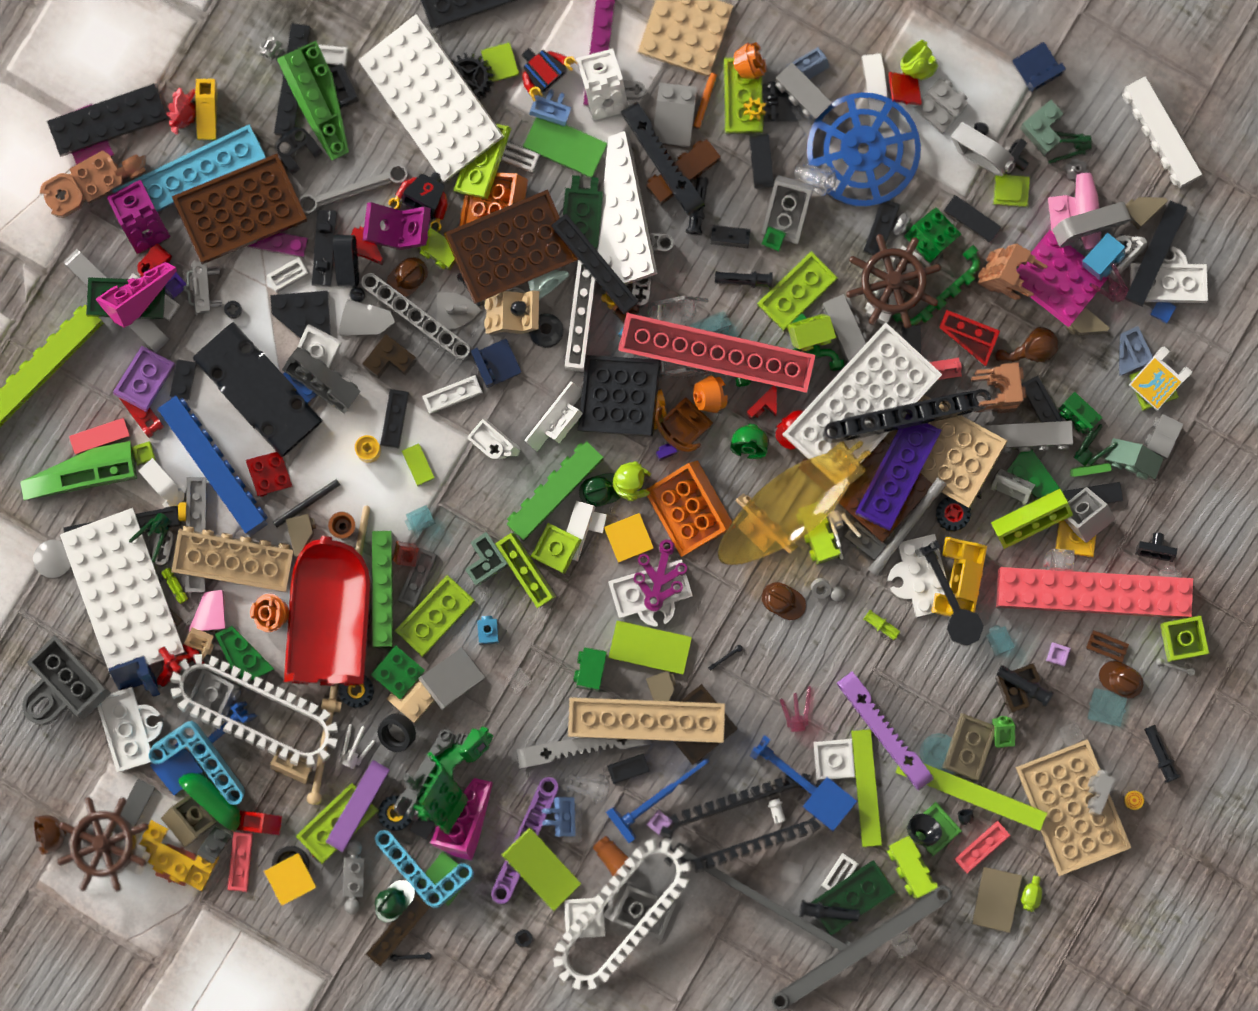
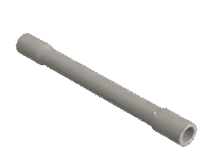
(883, 558)

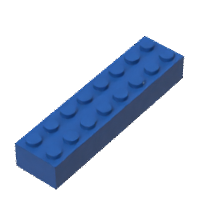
(210, 462)

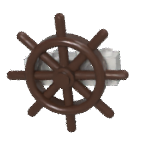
(893, 282)
(118, 851)

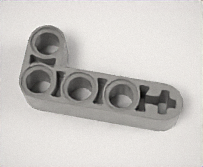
(1090, 222)
(656, 239)

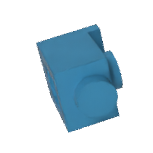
(492, 636)

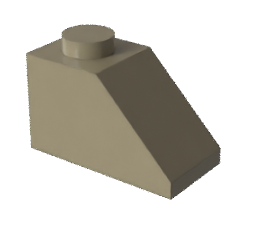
(1143, 209)
(1087, 324)
(300, 532)
(661, 686)

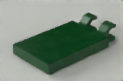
(584, 208)

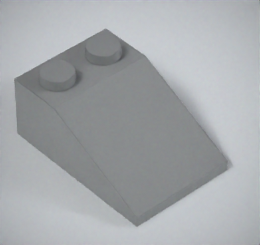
(675, 114)
(788, 207)
(631, 906)

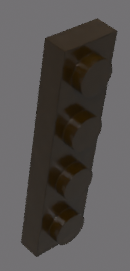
(397, 931)

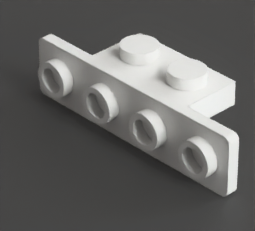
(557, 419)

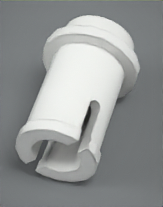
(777, 811)

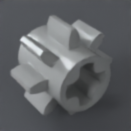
(270, 48)

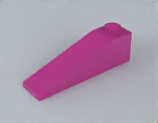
(131, 300)
(466, 831)

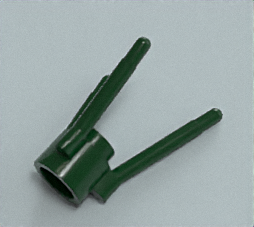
(1081, 142)
(1084, 455)
(158, 525)

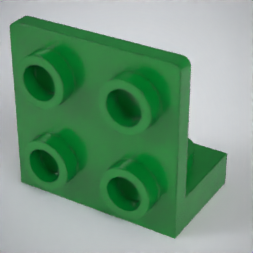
(934, 234)
(1079, 413)
(397, 672)

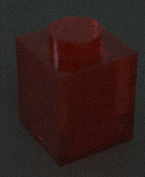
(405, 553)

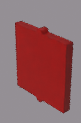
(905, 89)

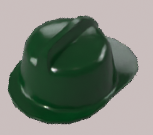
(598, 490)
(394, 900)

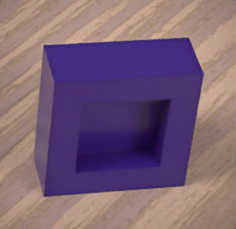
(175, 286)
(666, 451)

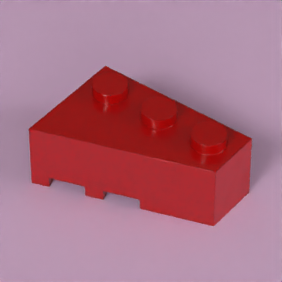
(970, 335)

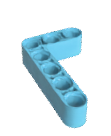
(202, 757)
(419, 874)

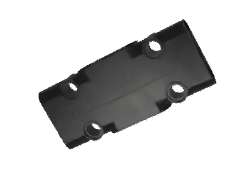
(257, 389)

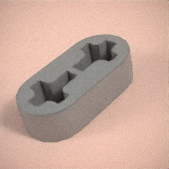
(630, 85)
(167, 548)

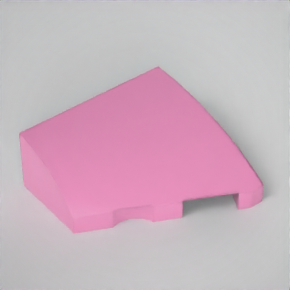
(210, 612)

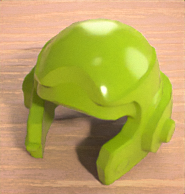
(919, 61)
(629, 479)

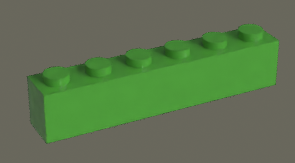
(555, 491)
(382, 589)

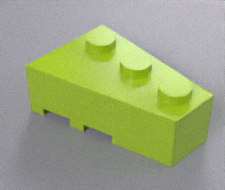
(822, 543)
(911, 867)

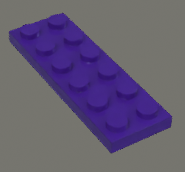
(897, 474)

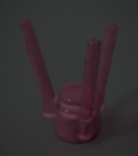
(1117, 290)
(797, 722)

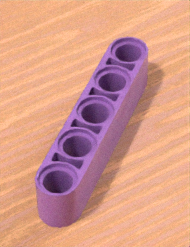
(357, 806)

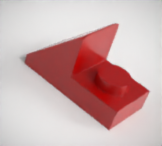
(768, 400)

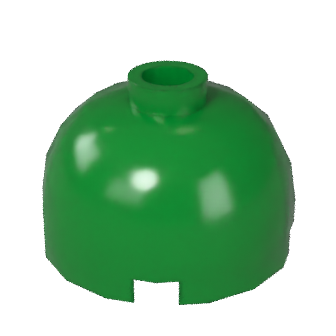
(750, 441)

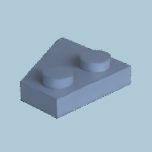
(1133, 351)

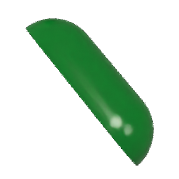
(211, 799)

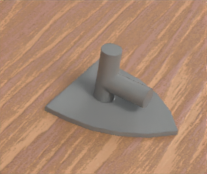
(455, 310)

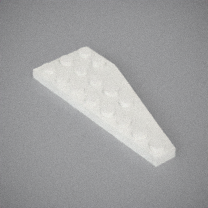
(623, 224)

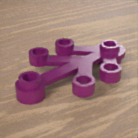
(659, 578)

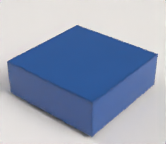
(1163, 311)

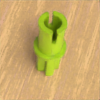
(882, 625)

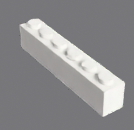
(1161, 132)
(580, 320)

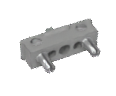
(200, 288)

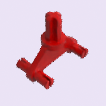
(172, 663)

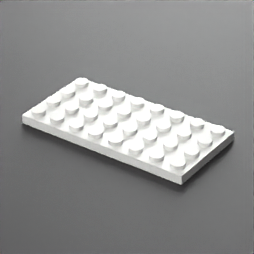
(430, 98)
(876, 378)
(121, 590)

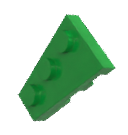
(1032, 470)
(242, 654)

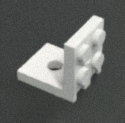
(603, 84)

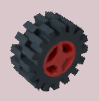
(959, 513)

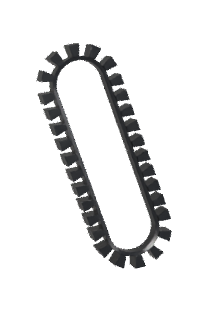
(778, 783)

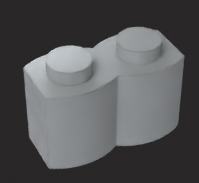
(1164, 435)

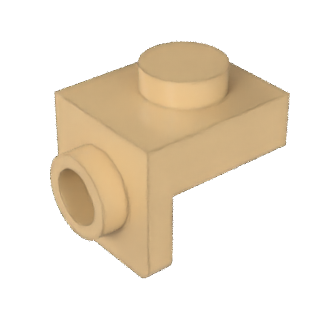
(200, 640)

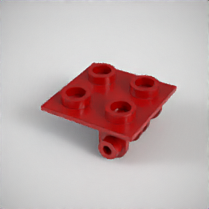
(268, 473)

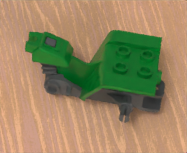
(432, 788)

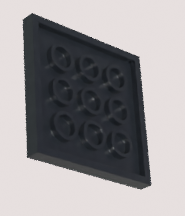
(619, 395)

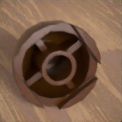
(48, 833)

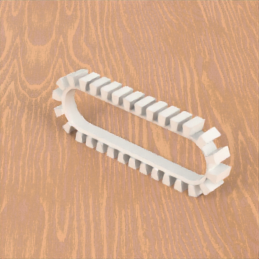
(177, 692)
(602, 900)

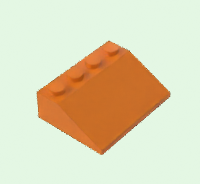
(505, 191)
(689, 508)

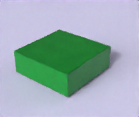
(773, 238)

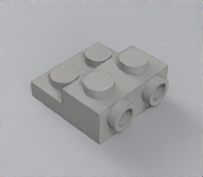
(942, 105)
(215, 693)
(1100, 786)

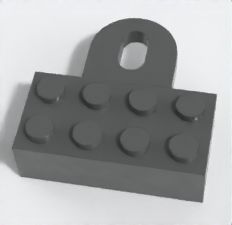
(64, 682)

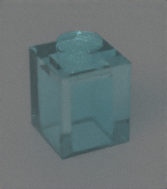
(419, 519)
(999, 640)

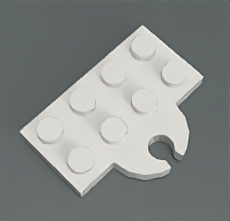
(1177, 280)
(917, 576)
(630, 598)
(128, 729)

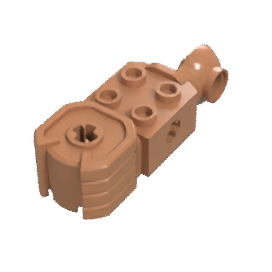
(89, 182)

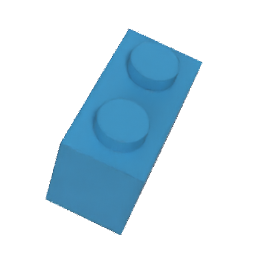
(1103, 255)

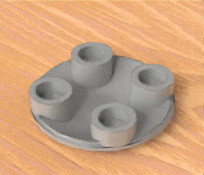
(51, 559)

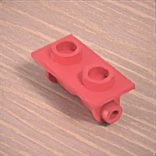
(948, 368)

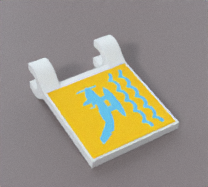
(1158, 380)

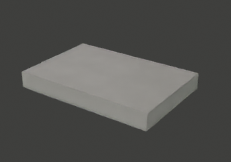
(451, 678)

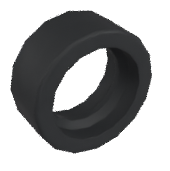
(403, 723)
(290, 849)

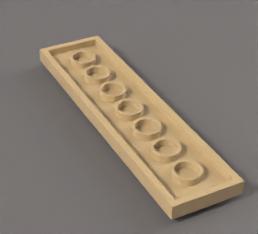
(646, 720)

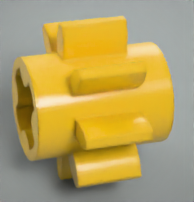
(756, 103)

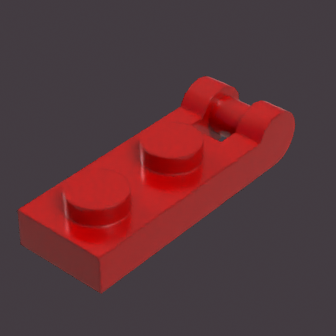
(143, 417)

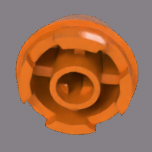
(749, 61)
(709, 394)
(269, 612)

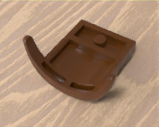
(682, 425)

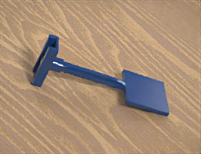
(184, 761)
(827, 802)
(623, 823)

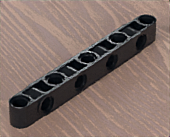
(892, 418)

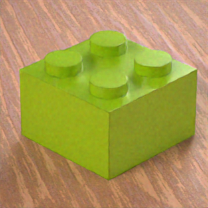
(811, 332)
(1184, 638)

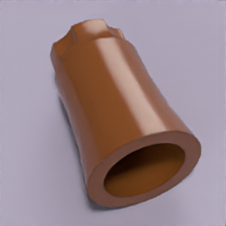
(338, 519)
(610, 855)

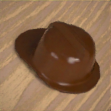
(408, 276)
(783, 601)
(1121, 679)

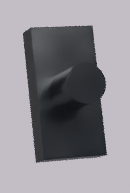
(1015, 150)
(1156, 549)

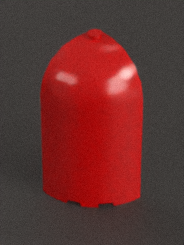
(327, 615)

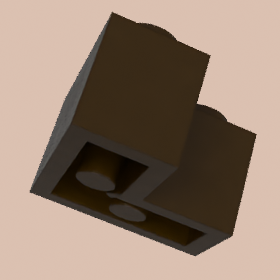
(388, 353)
(1013, 696)

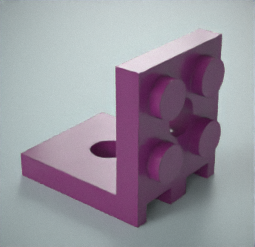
(138, 217)
(402, 228)

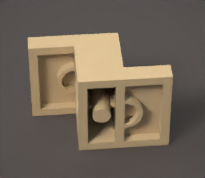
(502, 320)

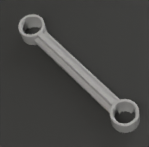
(353, 189)

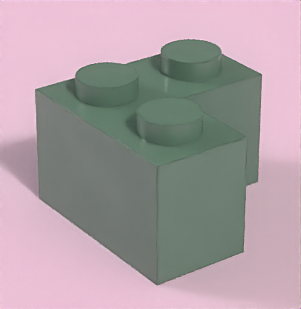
(1039, 128)
(1135, 459)
(490, 560)

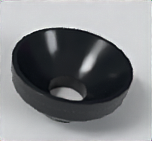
(551, 339)
(928, 826)

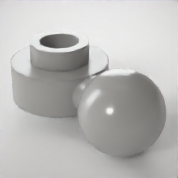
(836, 593)

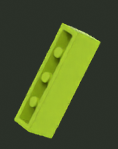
(1032, 518)
(525, 570)

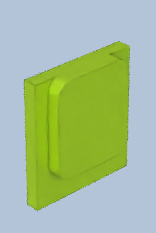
(501, 61)
(1011, 190)

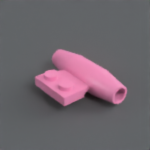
(1085, 200)

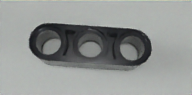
(761, 161)
(346, 260)

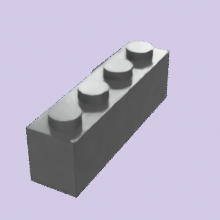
(321, 380)

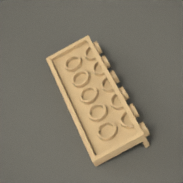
(232, 559)

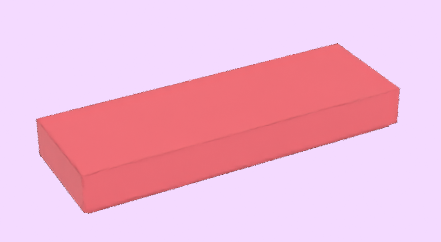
(99, 436)
(982, 847)
(240, 861)

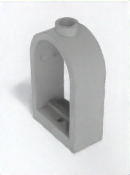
(982, 150)

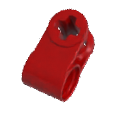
(156, 256)

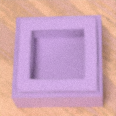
(1058, 654)
(657, 821)

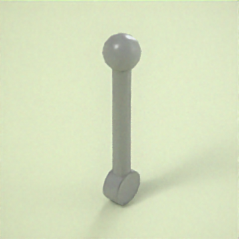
(1190, 671)

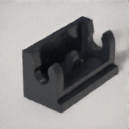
(345, 92)
(730, 236)

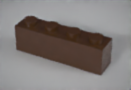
(690, 164)

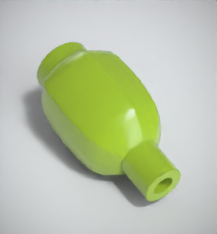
(1032, 895)

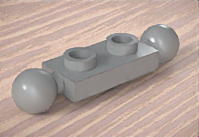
(353, 877)

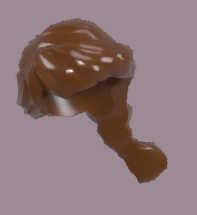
(1038, 347)

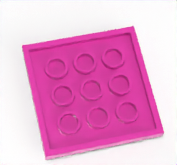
(1064, 284)

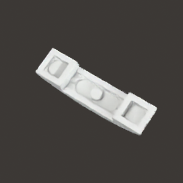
(875, 84)

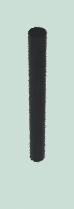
(306, 503)

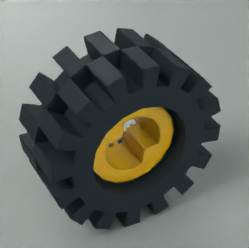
(362, 698)
(385, 818)

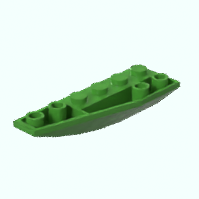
(316, 95)
(87, 470)

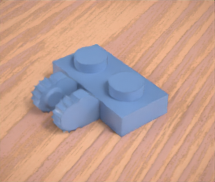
(551, 110)
(564, 816)

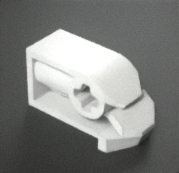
(1134, 247)
(487, 435)
(163, 484)

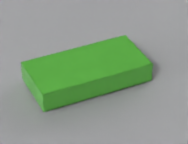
(1086, 470)

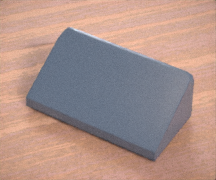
(812, 63)

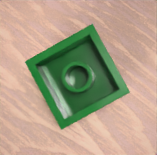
(591, 669)

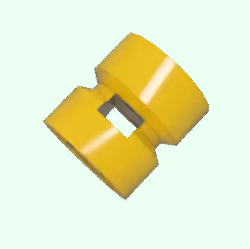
(367, 449)

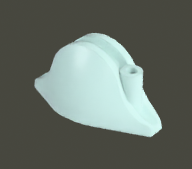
(547, 282)

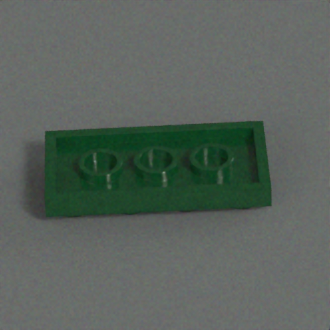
(98, 286)
(858, 891)

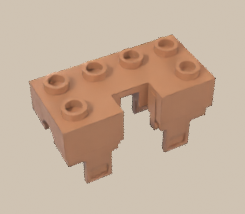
(1001, 272)
(1006, 379)

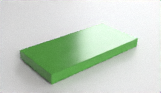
(565, 146)

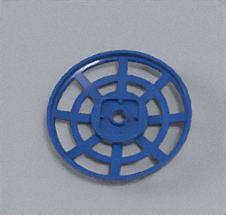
(877, 148)

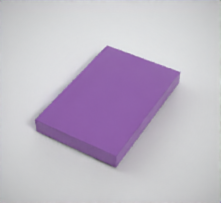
(144, 378)

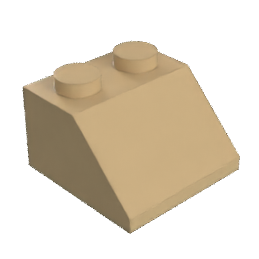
(414, 702)

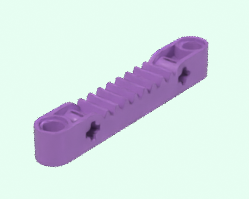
(917, 773)
(533, 820)

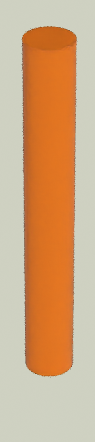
(704, 101)

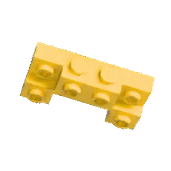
(965, 575)
(173, 862)

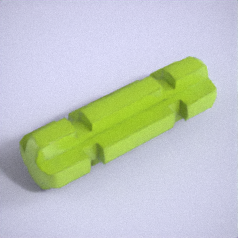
(174, 585)

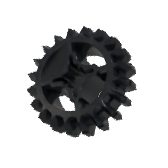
(474, 73)

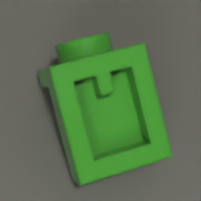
(1004, 732)

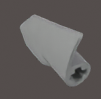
(364, 319)

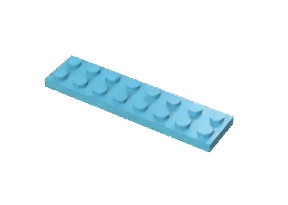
(200, 166)

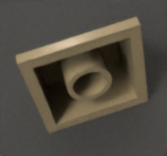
(188, 820)

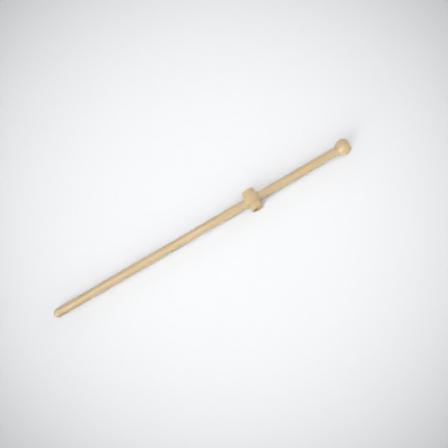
(331, 704)

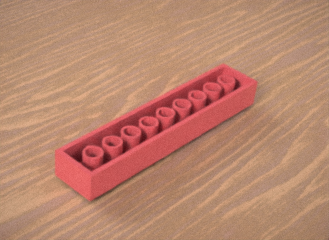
(716, 352)
(1094, 592)

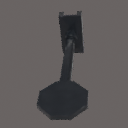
(964, 626)

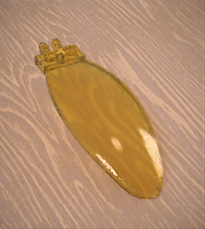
(791, 505)

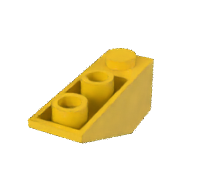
(206, 109)

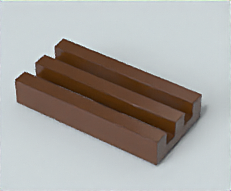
(1122, 651)

